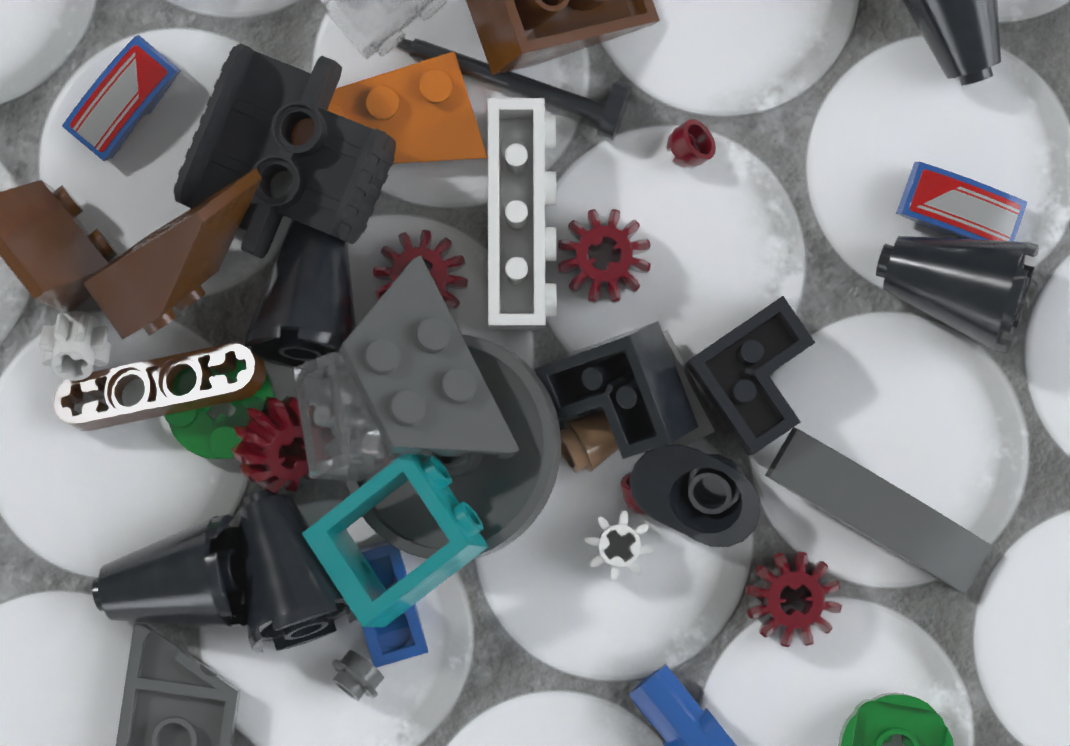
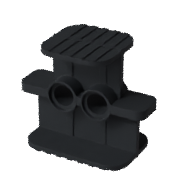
(251, 126)

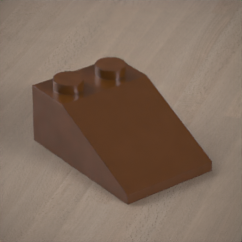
(537, 31)
(49, 244)
(172, 262)

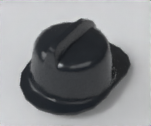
(696, 494)

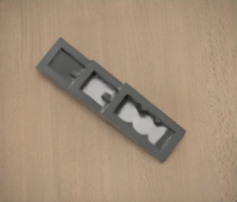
(878, 510)

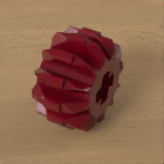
(592, 241)
(433, 258)
(273, 445)
(793, 618)

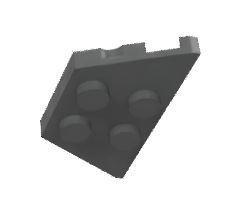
(422, 375)
(173, 697)

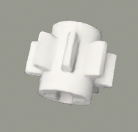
(75, 345)
(635, 547)

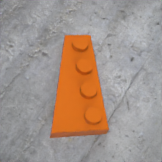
(416, 105)

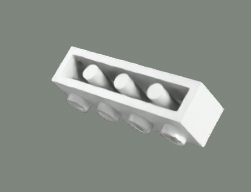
(517, 214)

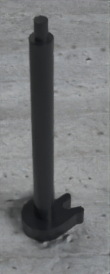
(608, 114)

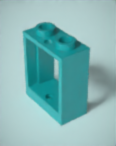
(349, 567)

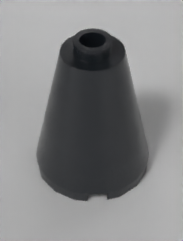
(960, 35)
(961, 282)
(305, 300)
(178, 580)
(283, 580)

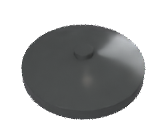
(500, 491)

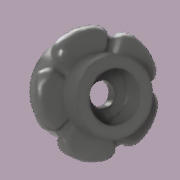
(356, 676)

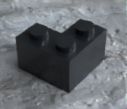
(738, 369)
(633, 383)

